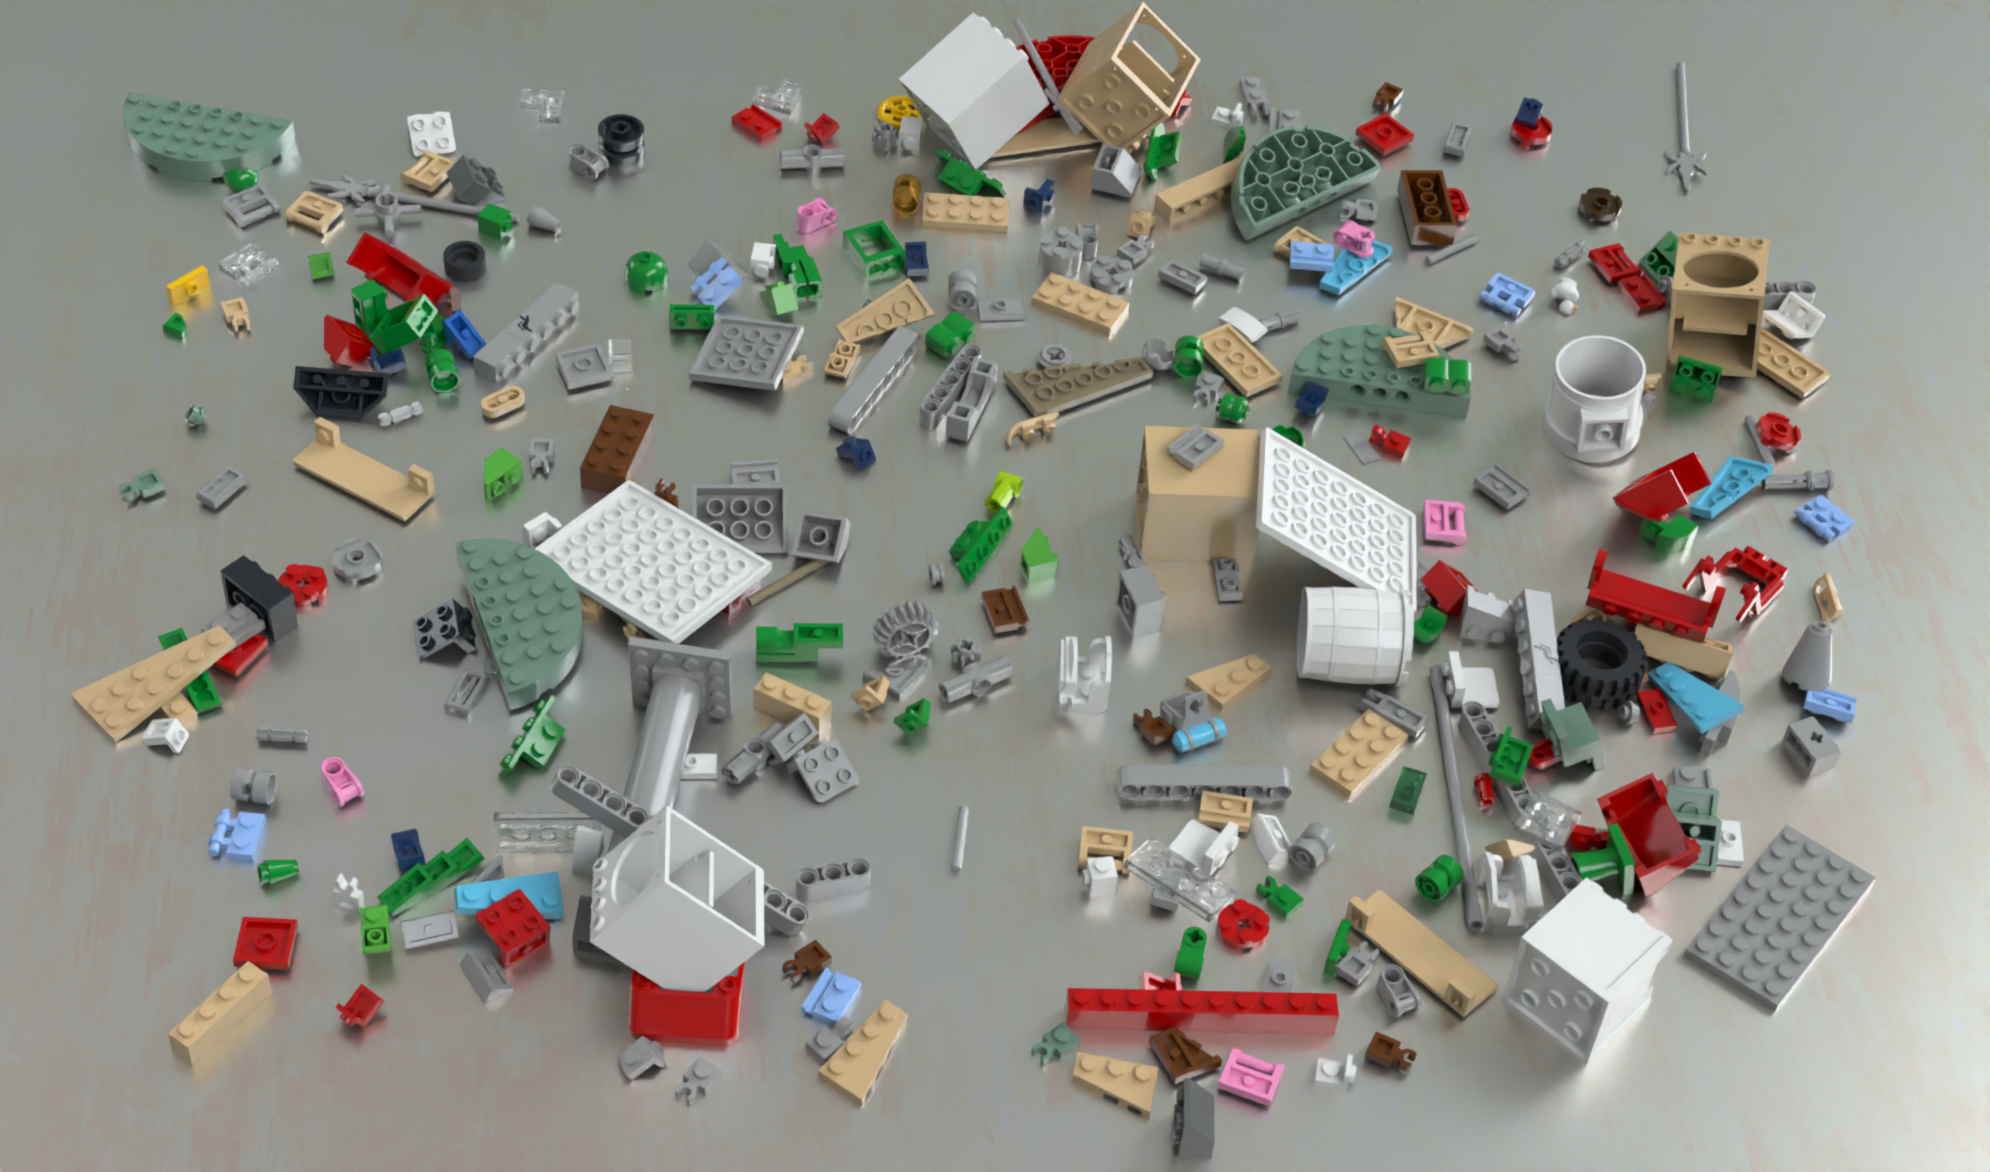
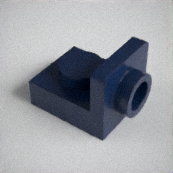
(1529, 112)

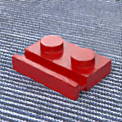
(757, 123)
(1641, 293)

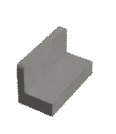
(791, 738)

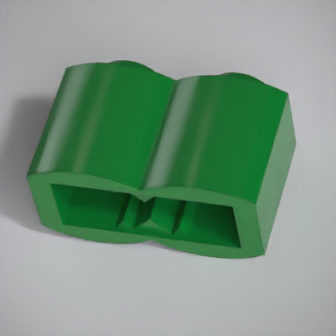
(950, 335)
(1447, 376)

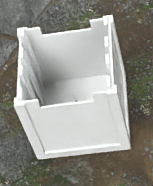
(1585, 970)

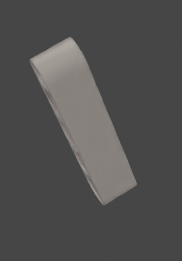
(948, 387)

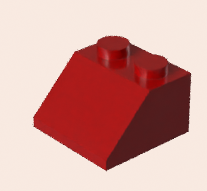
(1447, 586)

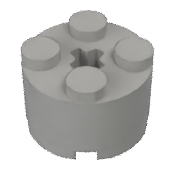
(1060, 252)

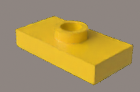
(187, 285)

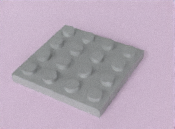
(746, 352)

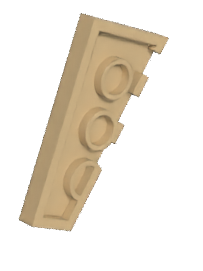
(895, 308)
(861, 1056)

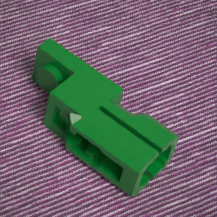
(798, 269)
(797, 644)

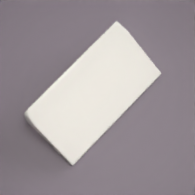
(1270, 838)

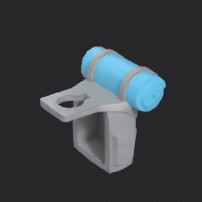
(1191, 720)

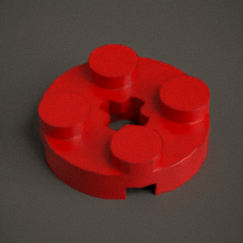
(1532, 136)
(1777, 432)
(305, 574)
(1245, 913)

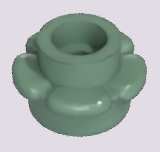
(194, 415)

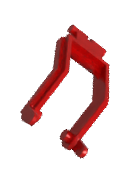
(1752, 563)

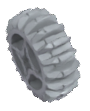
(905, 629)

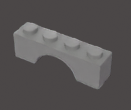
(966, 413)

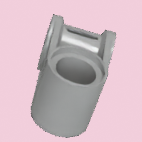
(586, 161)
(1089, 236)
(1399, 993)

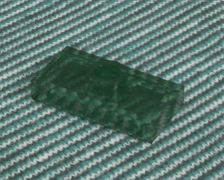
(1408, 790)

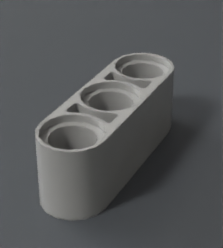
(832, 879)

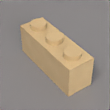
(787, 701)

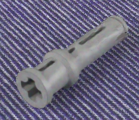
(1809, 481)

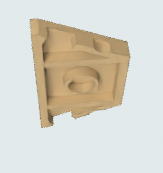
(1440, 329)

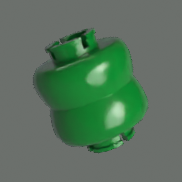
(1232, 408)

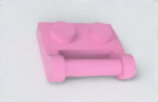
(1437, 521)
(1249, 1082)

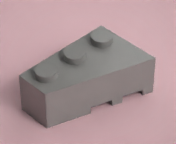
(1487, 618)

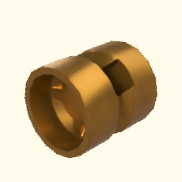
(906, 194)

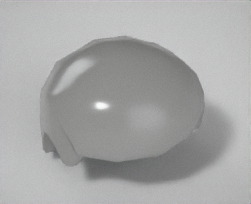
(1156, 354)

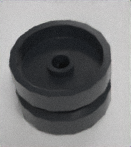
(621, 140)

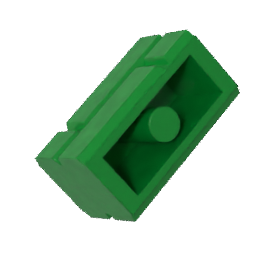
(368, 305)

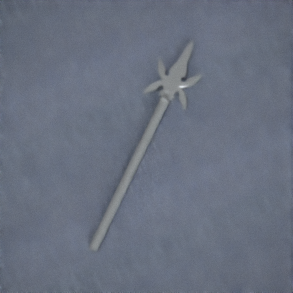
(1052, 92)
(1685, 160)
(361, 189)

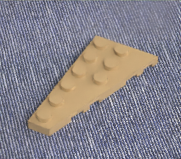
(139, 690)

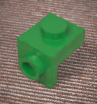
(1429, 625)
(915, 717)

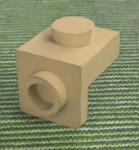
(1140, 223)
(871, 694)

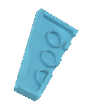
(1350, 268)
(1728, 485)
(1695, 699)
(540, 889)

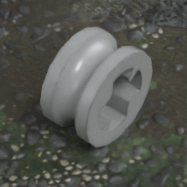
(936, 574)

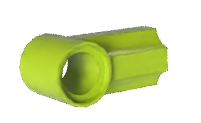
(1005, 487)

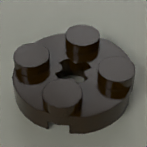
(1609, 207)

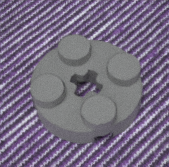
(1106, 265)
(360, 569)

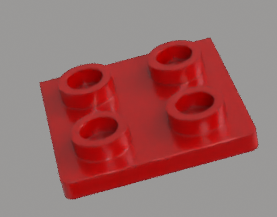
(514, 927)

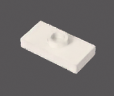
(700, 766)
(1730, 844)

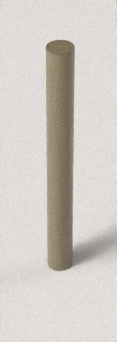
(784, 581)

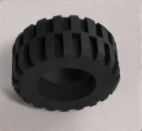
(1607, 643)

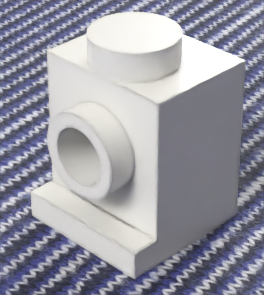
(762, 259)

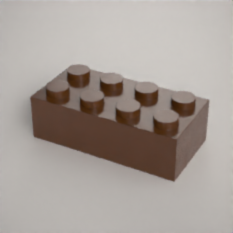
(1426, 207)
(617, 449)

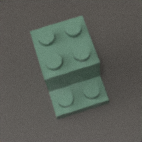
(1571, 734)
(1696, 813)

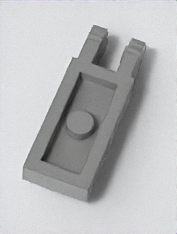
(1254, 95)
(1394, 711)

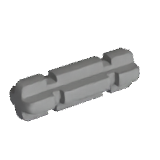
(1570, 254)
(399, 414)
(282, 735)

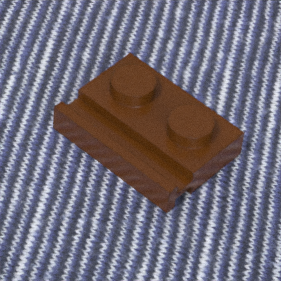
(1005, 609)

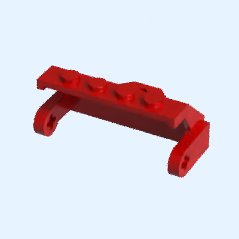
(1651, 604)

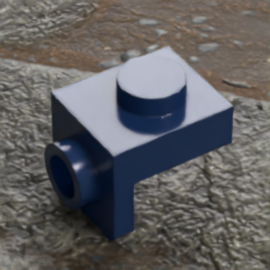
(1040, 198)
(916, 258)
(388, 363)
(1312, 400)
(857, 449)
(407, 849)

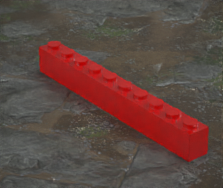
(1201, 1011)

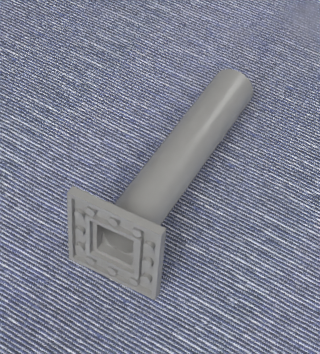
(675, 687)

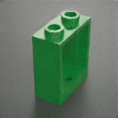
(870, 266)
(403, 324)

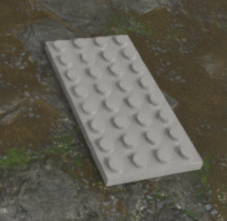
(1779, 917)

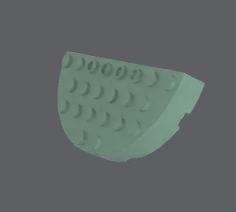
(202, 140)
(1295, 173)
(1362, 372)
(525, 614)

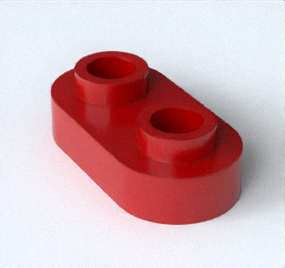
(1459, 204)
(1542, 755)

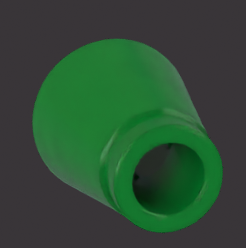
(275, 871)

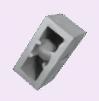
(1811, 745)

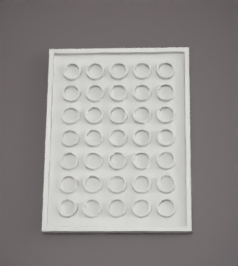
(1334, 518)
(653, 562)

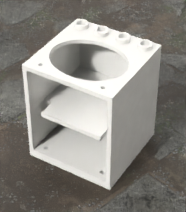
(975, 90)
(677, 904)

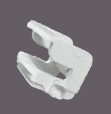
(1080, 676)
(1499, 894)

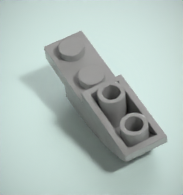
(1723, 731)

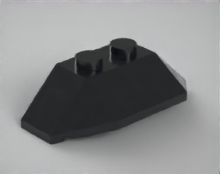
(340, 391)

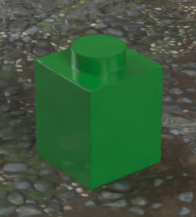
(495, 221)

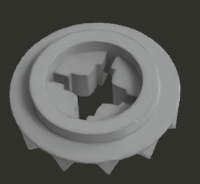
(1054, 351)

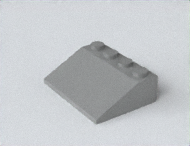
(745, 513)

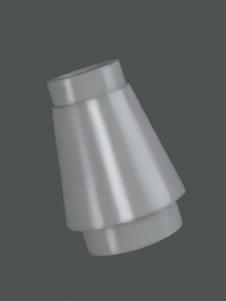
(542, 219)

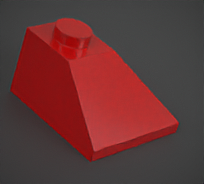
(345, 342)

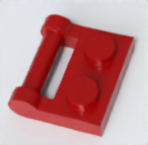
(1614, 263)

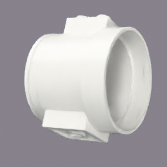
(1589, 425)

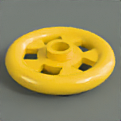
(897, 112)

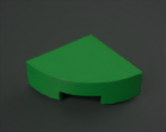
(175, 326)

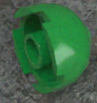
(646, 272)

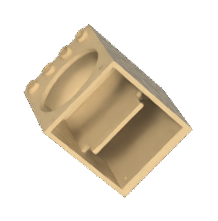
(1122, 89)
(1718, 301)
(1202, 510)

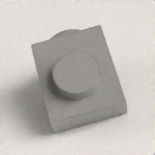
(641, 1056)

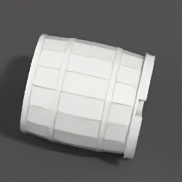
(1355, 635)

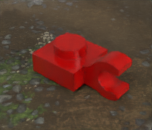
(1392, 443)

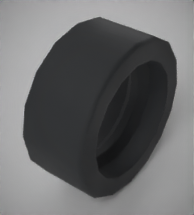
(464, 272)

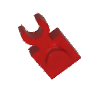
(1586, 837)

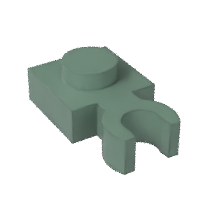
(144, 484)
(1056, 1042)

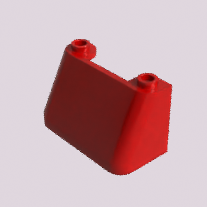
(1650, 831)

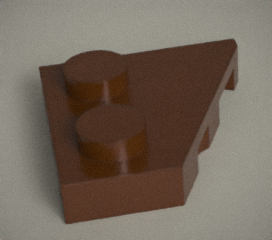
(1182, 1055)

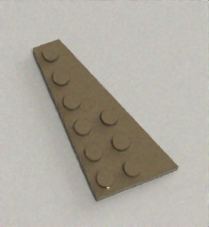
(1071, 385)

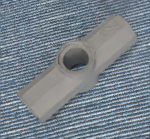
(812, 158)
(975, 679)
(751, 757)

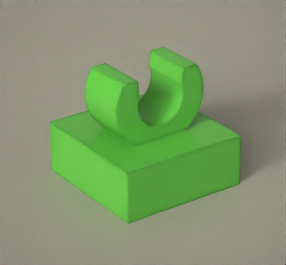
(320, 265)

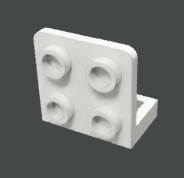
(431, 133)
(1795, 317)
(1469, 683)
(1204, 845)

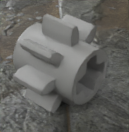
(884, 135)
(965, 652)

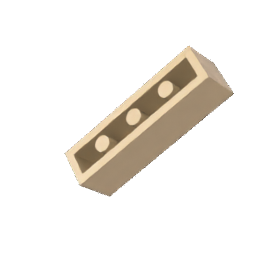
(1691, 655)
(220, 1013)

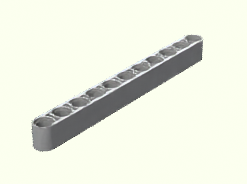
(1482, 736)
(626, 811)

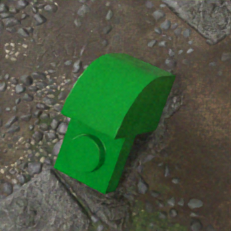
(1672, 536)

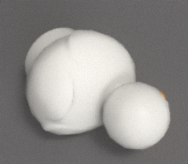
(1567, 293)

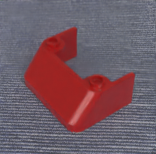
(398, 270)
(1663, 488)
(687, 1015)

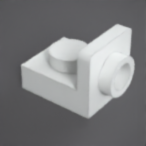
(1227, 118)
(540, 528)
(167, 732)
(1335, 1074)

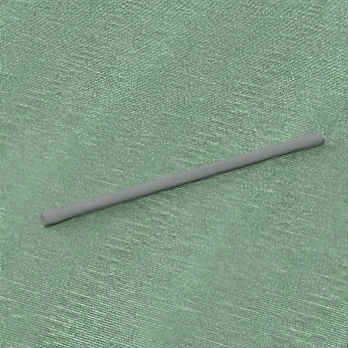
(1472, 907)

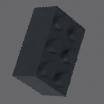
(262, 594)

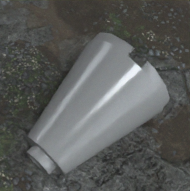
(1811, 659)

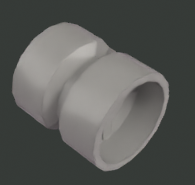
(962, 290)
(248, 784)
(1311, 847)

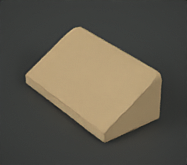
(1509, 849)

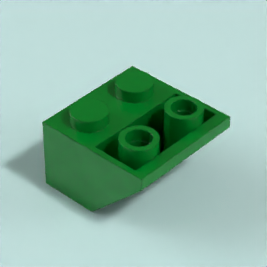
(1662, 257)
(1695, 378)

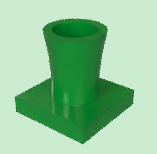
(1608, 862)

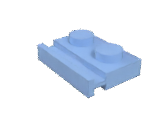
(1311, 256)
(1831, 704)
(831, 997)

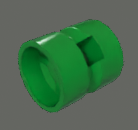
(1188, 356)
(442, 370)
(1439, 878)

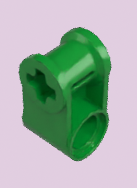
(434, 335)
(1190, 957)

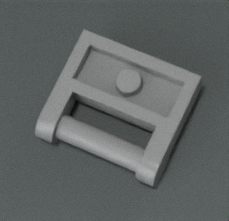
(248, 200)

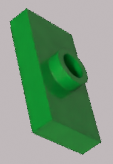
(1339, 947)

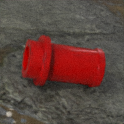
(1484, 783)

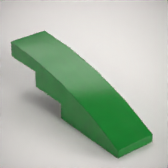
(199, 691)
(430, 879)

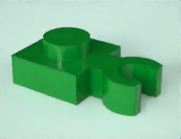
(1281, 899)

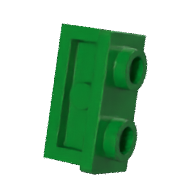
(691, 316)
(1510, 759)

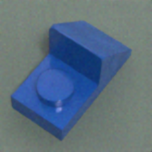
(461, 331)

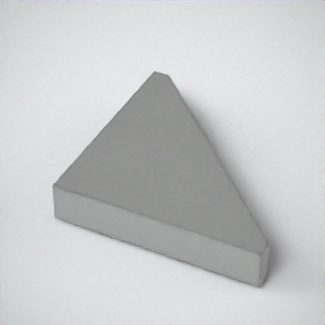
(900, 680)

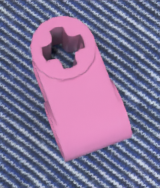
(815, 216)
(1353, 237)
(340, 781)

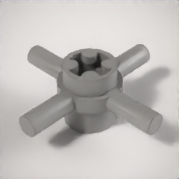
(387, 210)

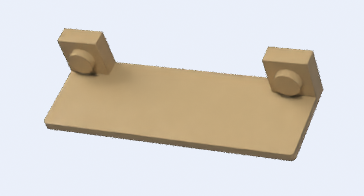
(1046, 135)
(363, 475)
(1420, 951)

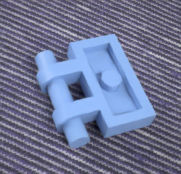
(721, 287)
(1509, 289)
(1824, 518)
(244, 838)

